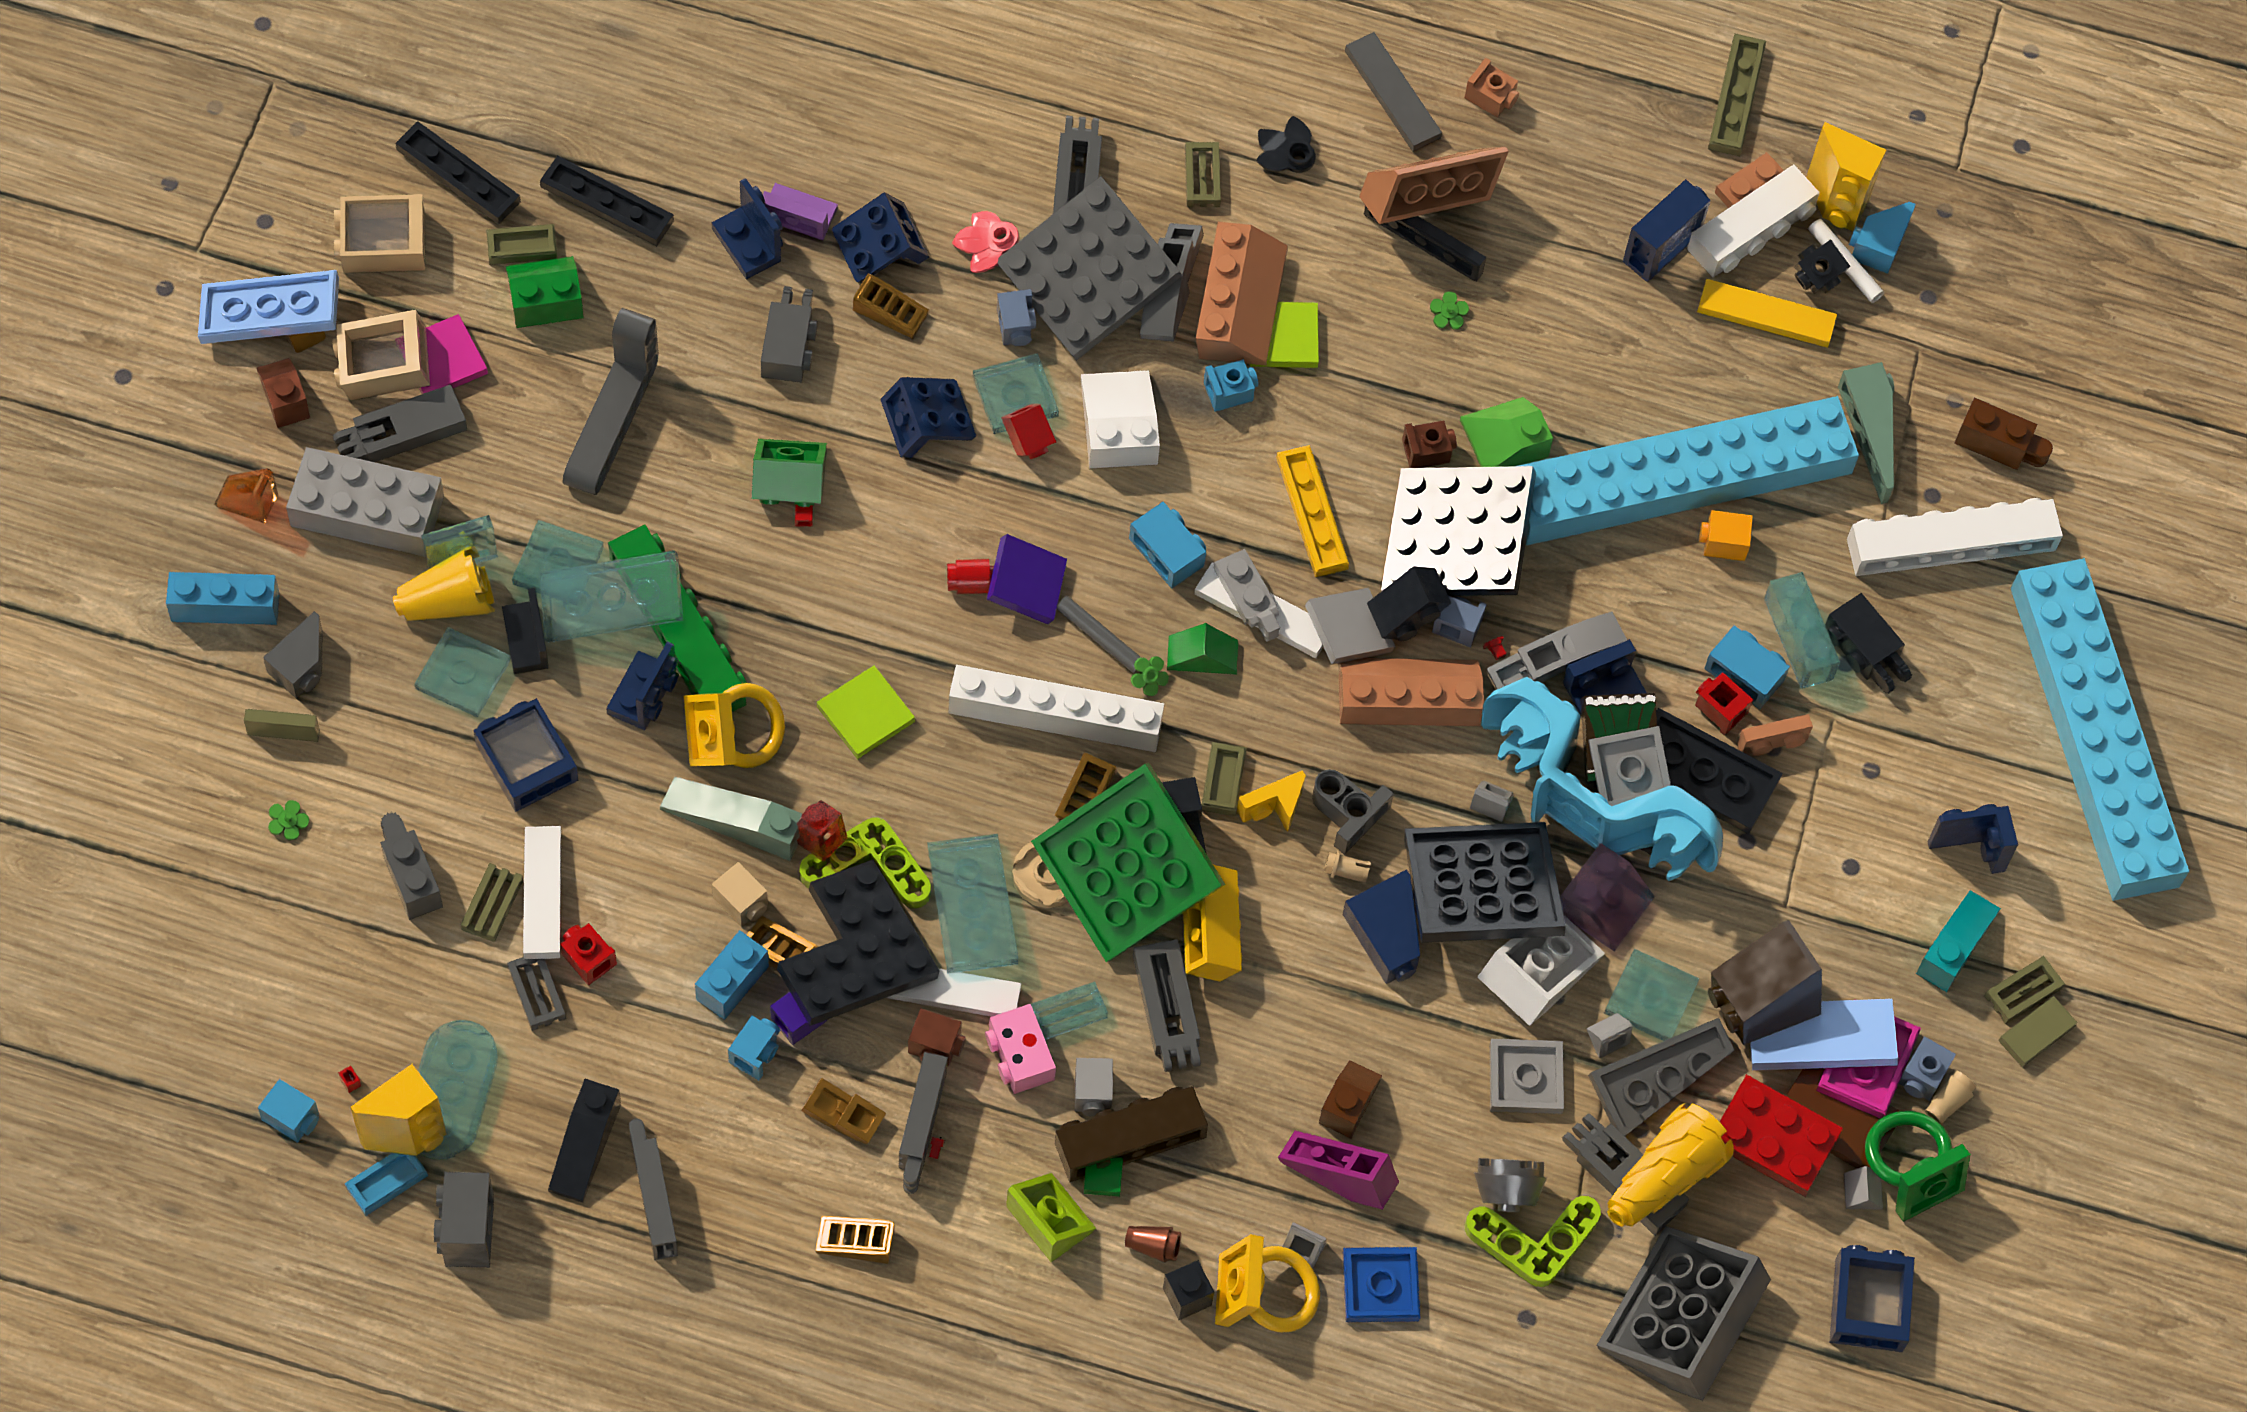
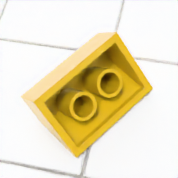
(1844, 174)
(400, 1116)

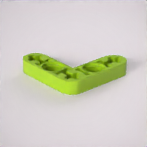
(868, 849)
(1532, 1251)

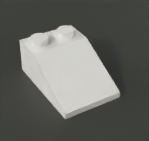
(1120, 419)
(1539, 970)

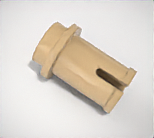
(1346, 867)

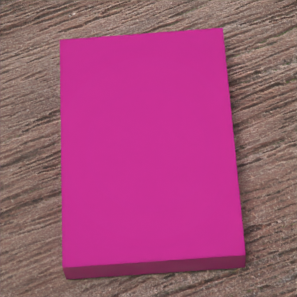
(1871, 1086)

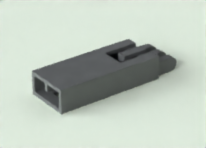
(1078, 141)
(414, 420)
(1166, 996)
(921, 1119)
(1615, 1145)
(653, 1192)

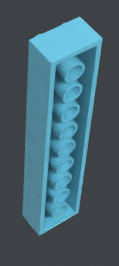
(1690, 469)
(2099, 730)

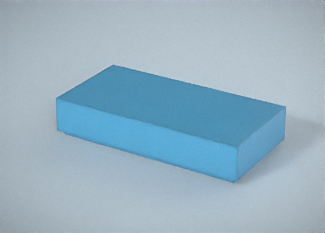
(385, 1181)

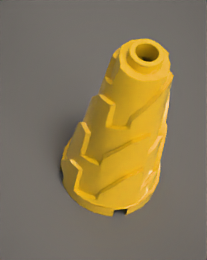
(1675, 1160)

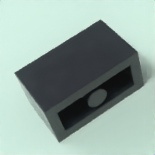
(1409, 603)

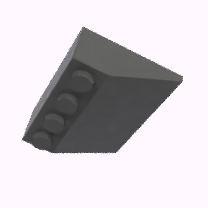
(1685, 1311)

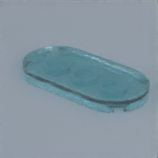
(460, 1071)

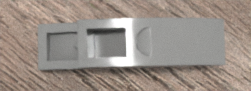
(1557, 650)

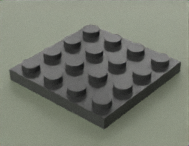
(1089, 268)

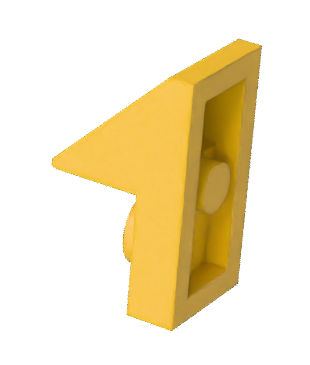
(1278, 796)

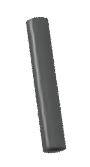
(1098, 633)

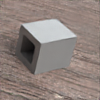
(1093, 1085)

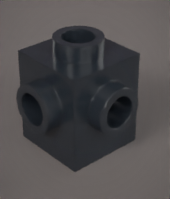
(1829, 259)

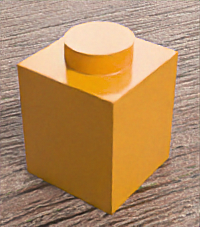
(1726, 535)

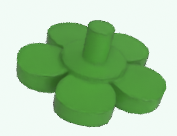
(1449, 311)
(1150, 675)
(287, 820)

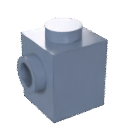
(1926, 1069)

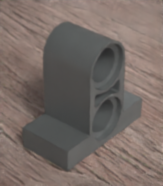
(1346, 799)

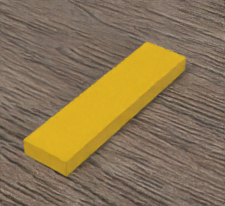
(1767, 313)
(1312, 511)

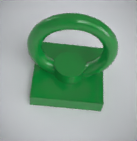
(1928, 1180)

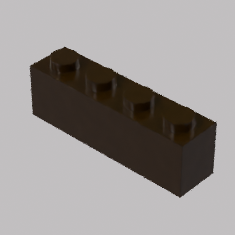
(1131, 1132)

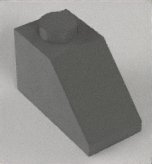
(298, 657)

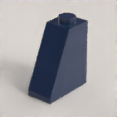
(1387, 926)

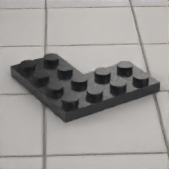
(1715, 773)
(873, 952)

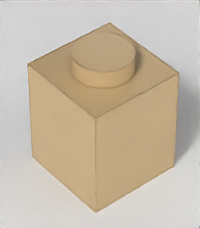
(740, 895)

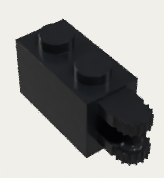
(1868, 642)

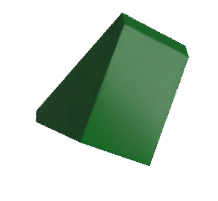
(1203, 650)

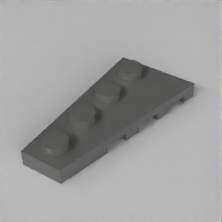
(1651, 1078)

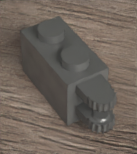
(787, 338)
(409, 868)

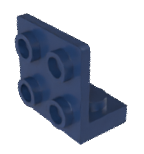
(750, 233)
(878, 237)
(924, 412)
(1603, 674)
(643, 688)
(1986, 825)

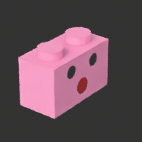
(1021, 1049)

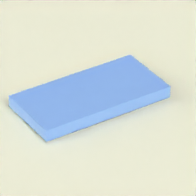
(268, 307)
(1842, 1036)

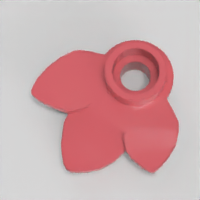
(982, 240)

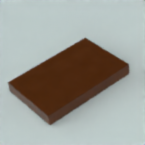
(1854, 1122)

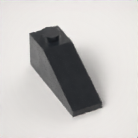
(585, 1139)

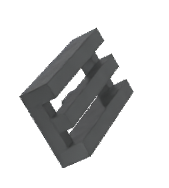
(545, 1017)

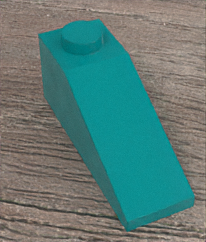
(1957, 941)

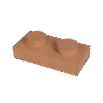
(1748, 180)
(1765, 737)

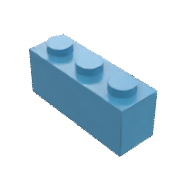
(222, 598)

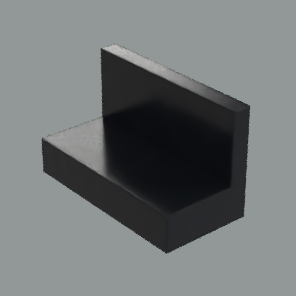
(525, 635)

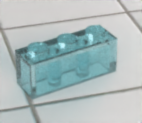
(1801, 630)

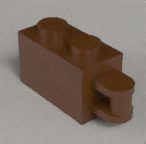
(2002, 436)

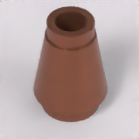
(1154, 1241)

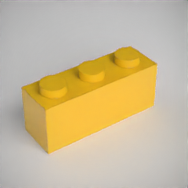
(1214, 932)

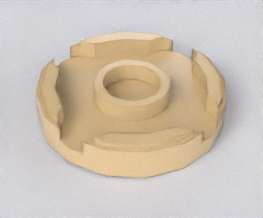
(1034, 879)

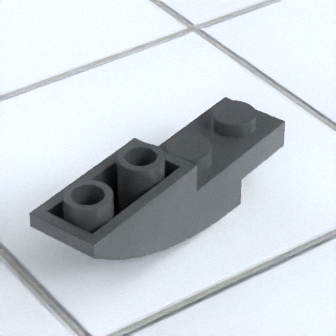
(1164, 312)

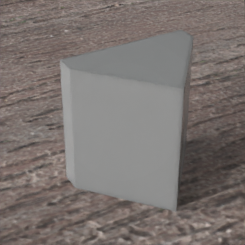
(1491, 800)
(1610, 1034)
(1863, 1189)
(1305, 1243)

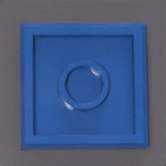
(1381, 1284)

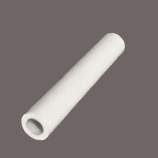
(1856, 271)

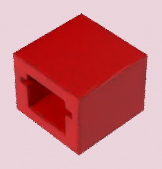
(803, 516)
(349, 1079)

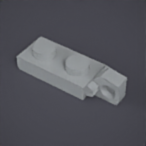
(1248, 593)

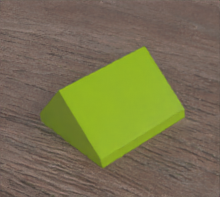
(1048, 1215)

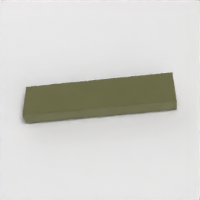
(1737, 95)

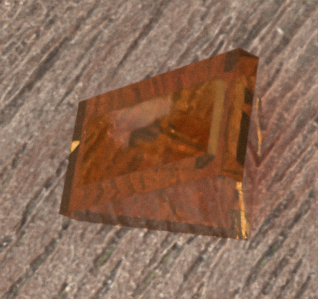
(249, 494)

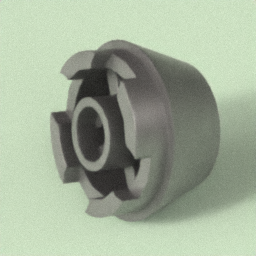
(1510, 1182)

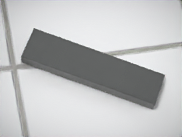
(1393, 91)

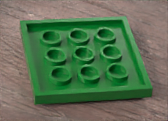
(1127, 862)

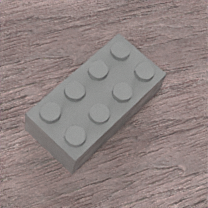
(364, 501)

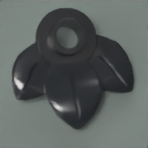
(1281, 148)

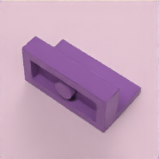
(800, 210)

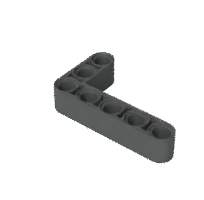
(633, 367)

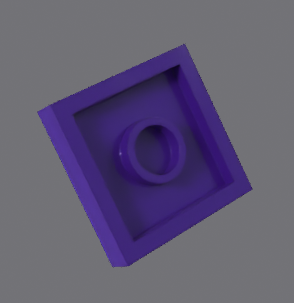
(1027, 579)

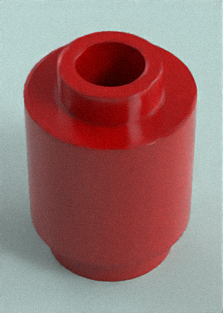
(969, 576)

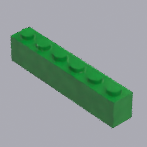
(700, 659)

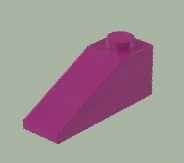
(1346, 1169)

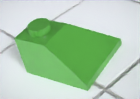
(1508, 434)

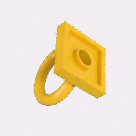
(713, 730)
(1243, 1281)

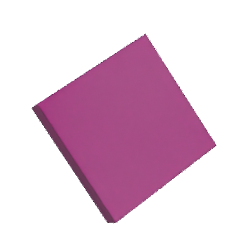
(451, 355)

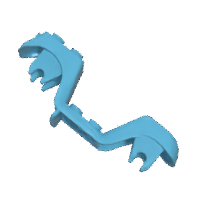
(1547, 736)

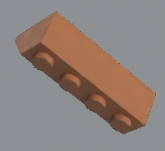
(1433, 184)
(1240, 295)
(1411, 692)

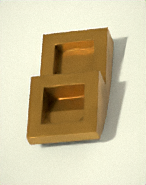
(842, 1112)

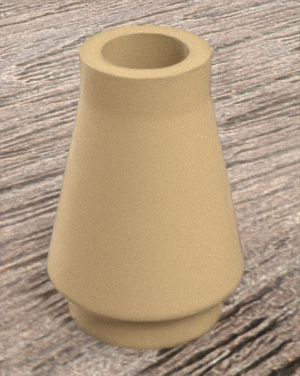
(1951, 1095)

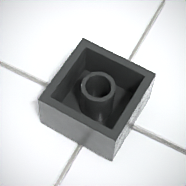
(466, 1219)

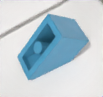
(1881, 236)

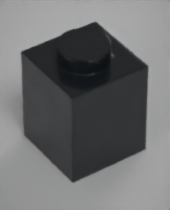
(1188, 1290)

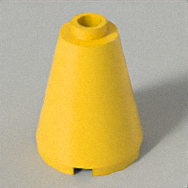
(447, 590)

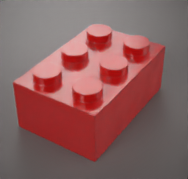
(1778, 1135)

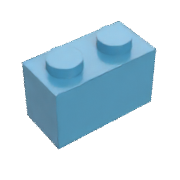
(1168, 544)
(1748, 665)
(732, 975)

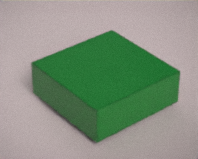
(1104, 1180)

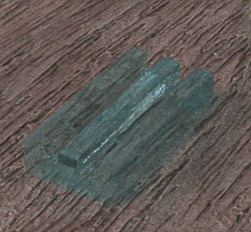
(1074, 1023)

